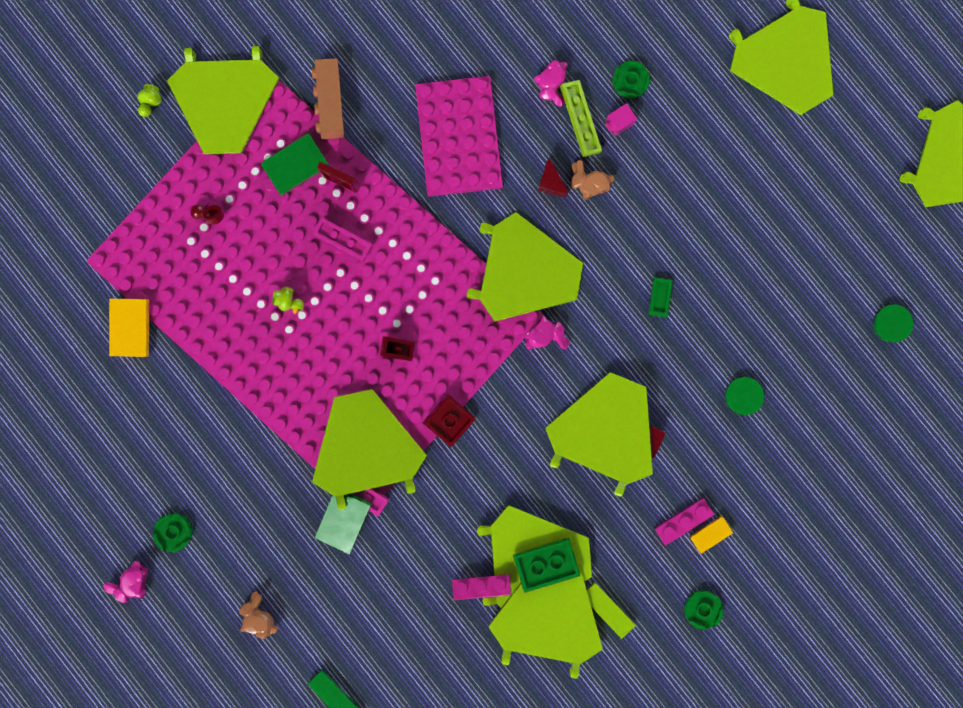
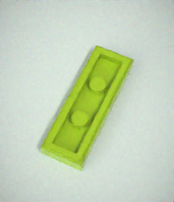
(609, 611)

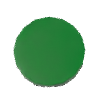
(631, 79)
(893, 323)
(744, 396)
(172, 532)
(703, 609)

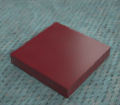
(338, 177)
(449, 420)

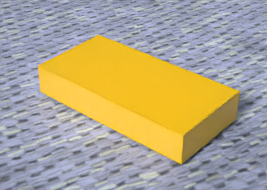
(711, 534)

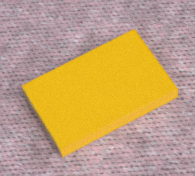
(129, 327)

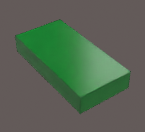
(660, 297)

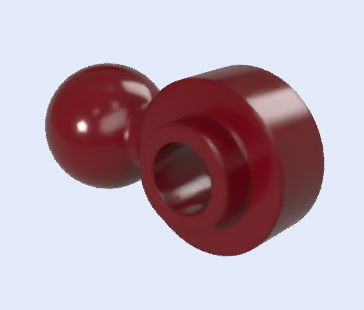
(212, 214)

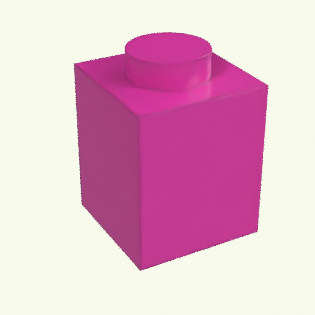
(620, 120)

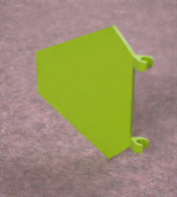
(788, 58)
(223, 99)
(941, 162)
(525, 270)
(606, 431)
(365, 448)
(520, 531)
(549, 624)

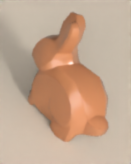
(591, 183)
(256, 621)

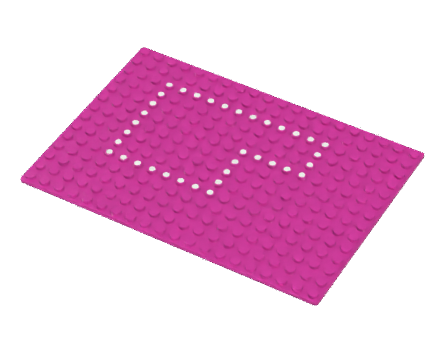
(218, 281)

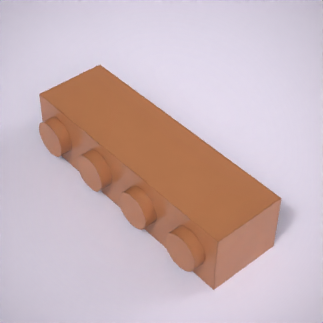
(329, 99)

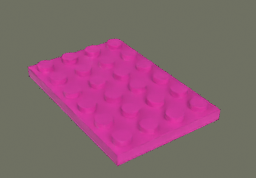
(458, 136)

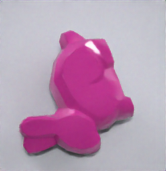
(551, 80)
(544, 333)
(131, 583)

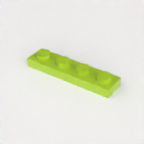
(581, 118)

